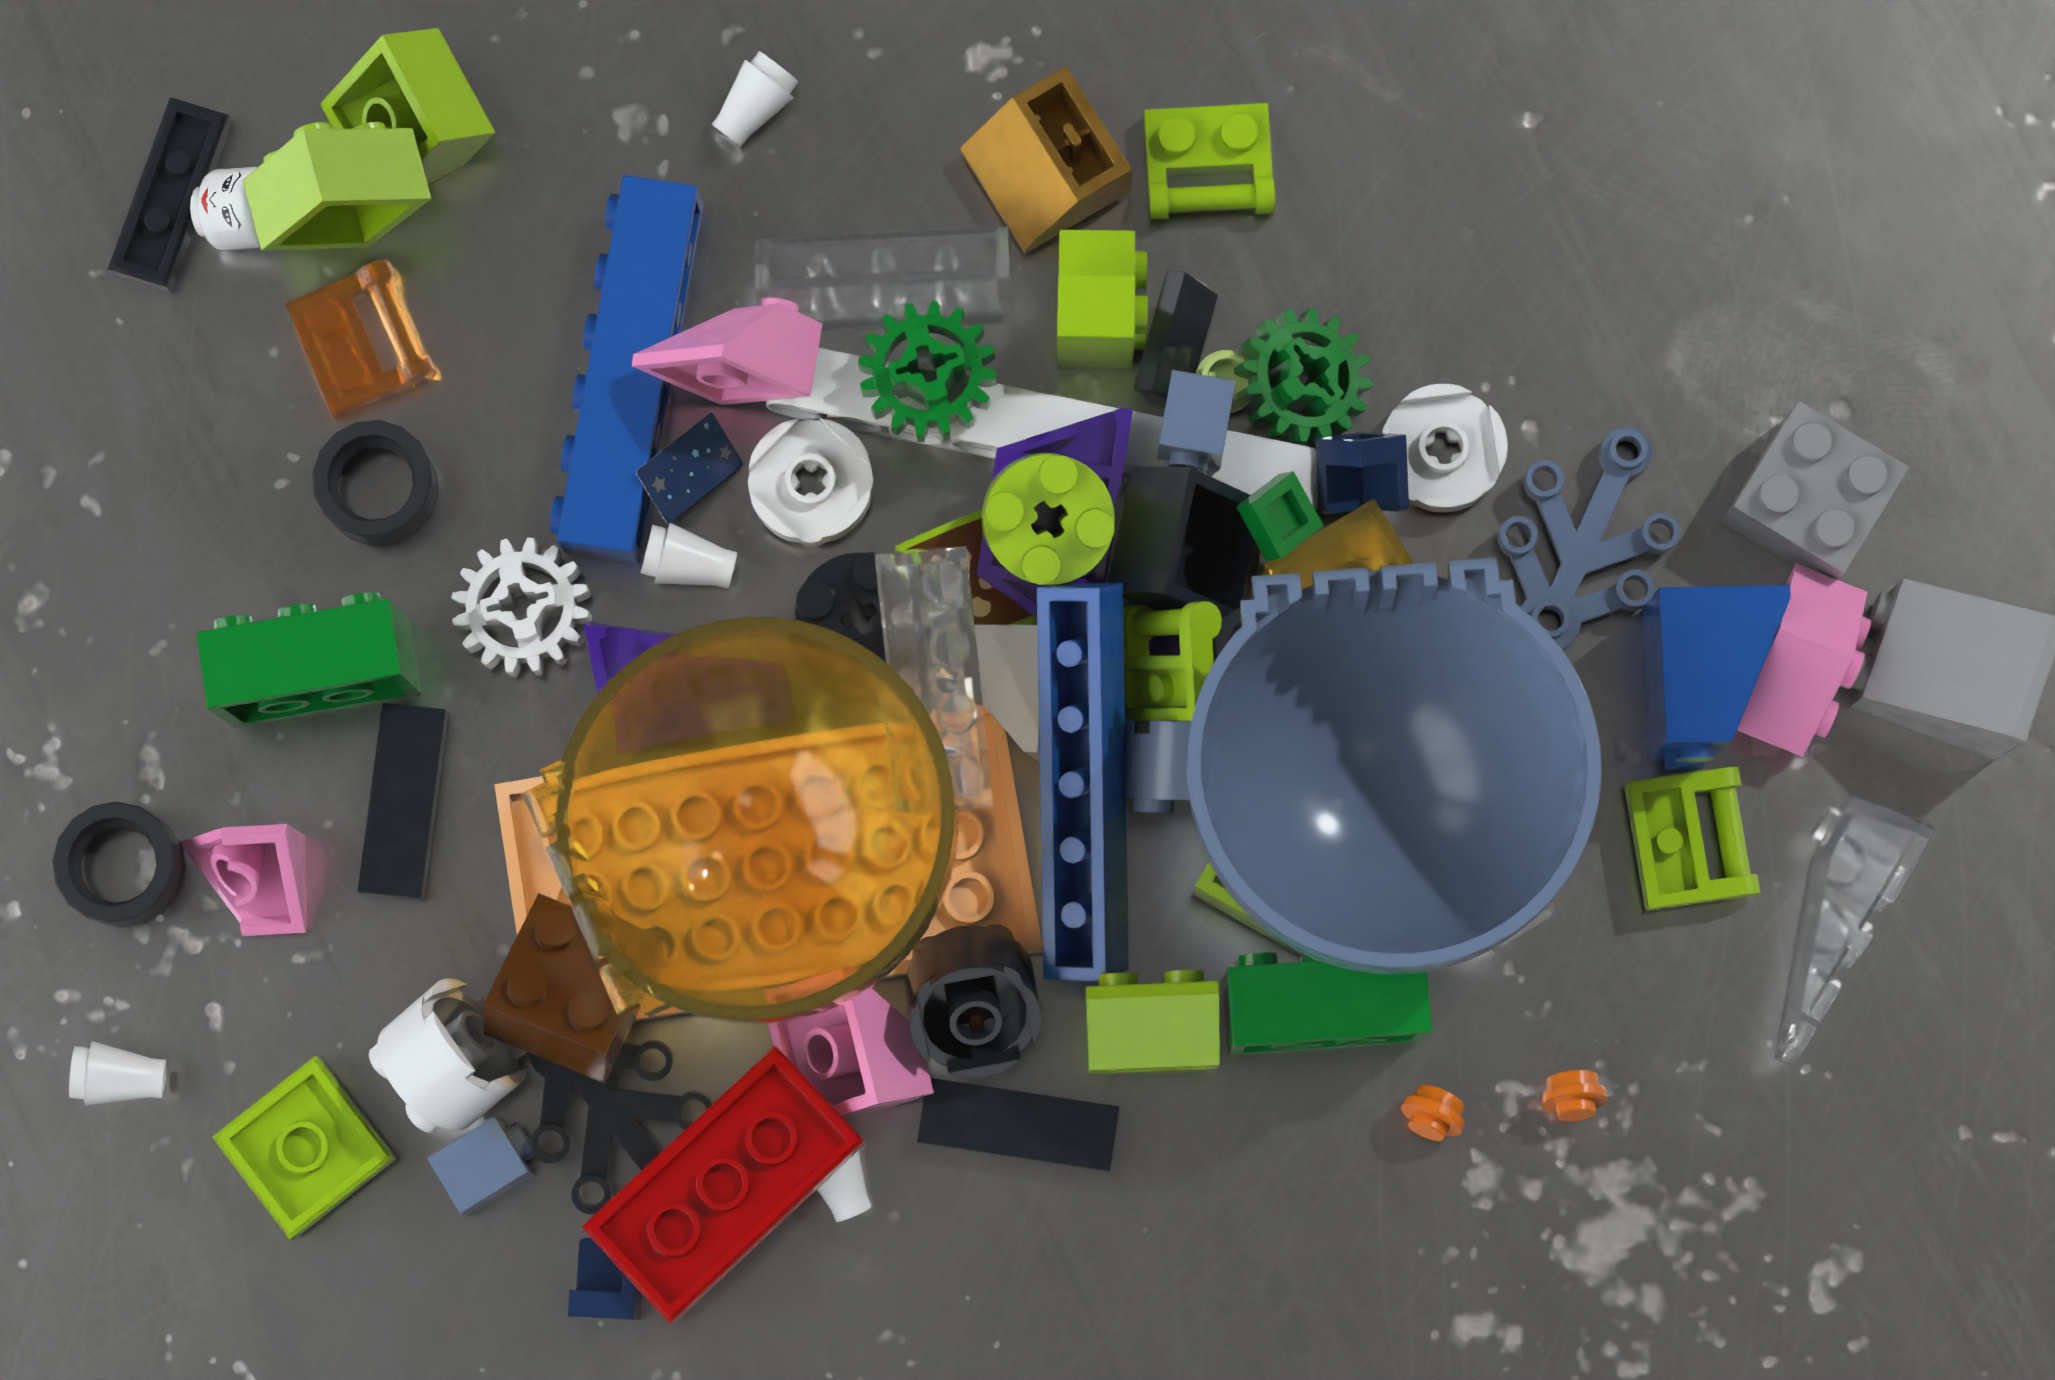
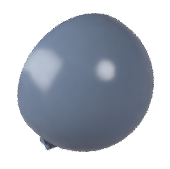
(1392, 765)

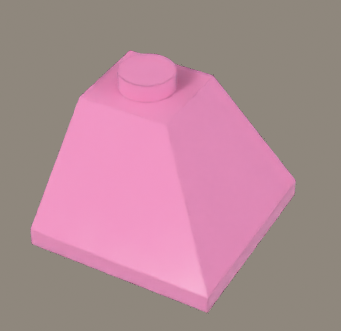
(740, 355)
(856, 1055)

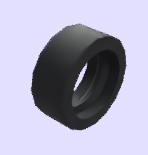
(341, 449)
(80, 833)

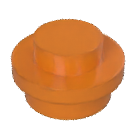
(1574, 1095)
(1434, 1113)

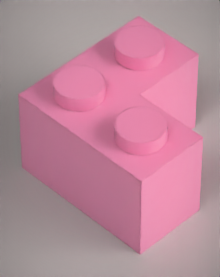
(1808, 662)

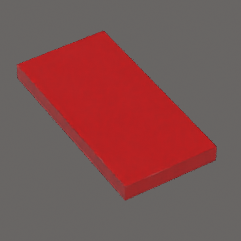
(723, 1185)

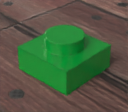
(1279, 516)

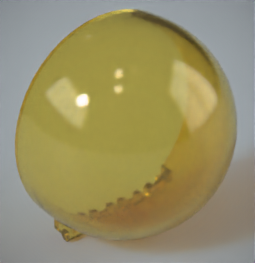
(751, 822)

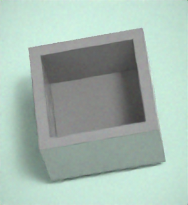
(1815, 493)

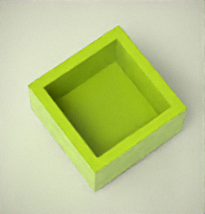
(336, 187)

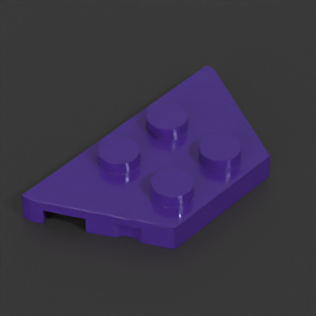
(1097, 443)

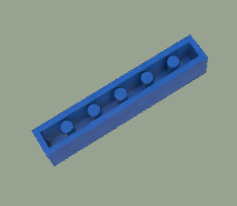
(619, 405)
(1082, 780)

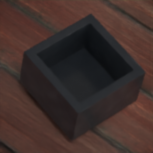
(1183, 541)

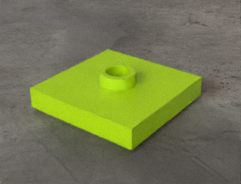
(304, 1147)

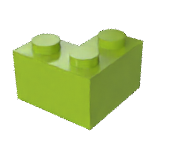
(1097, 303)

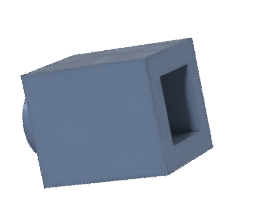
(1195, 420)
(484, 1164)

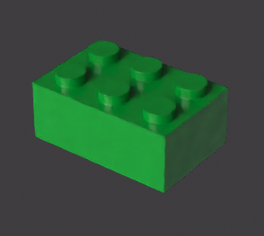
(308, 660)
(1319, 1006)

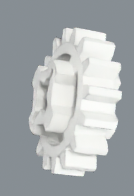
(497, 615)

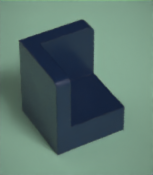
(1362, 468)
(602, 1287)

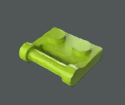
(1204, 143)
(1167, 684)
(1671, 840)

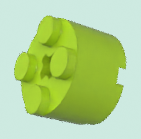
(1084, 525)

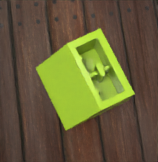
(1152, 1024)

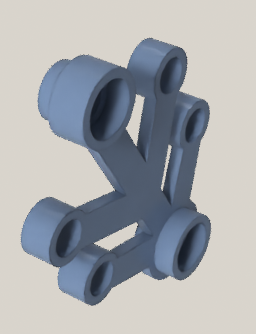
(1581, 549)

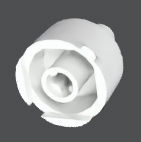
(444, 1061)

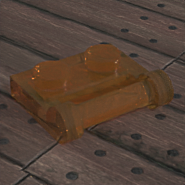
(342, 348)

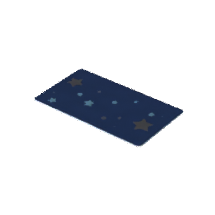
(689, 467)

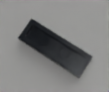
(160, 212)
(403, 801)
(1019, 1124)

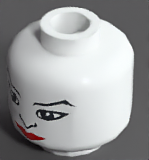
(222, 210)

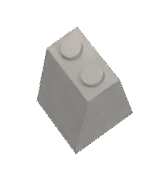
(1955, 666)

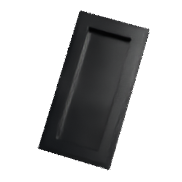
(1175, 334)

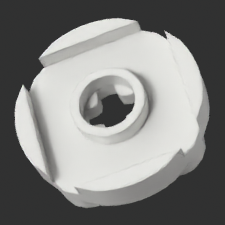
(1466, 422)
(810, 445)

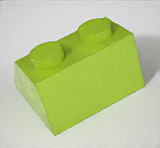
(419, 86)

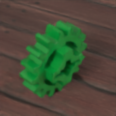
(1286, 355)
(903, 376)

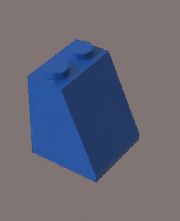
(1702, 666)

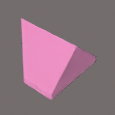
(256, 875)

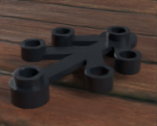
(609, 1114)

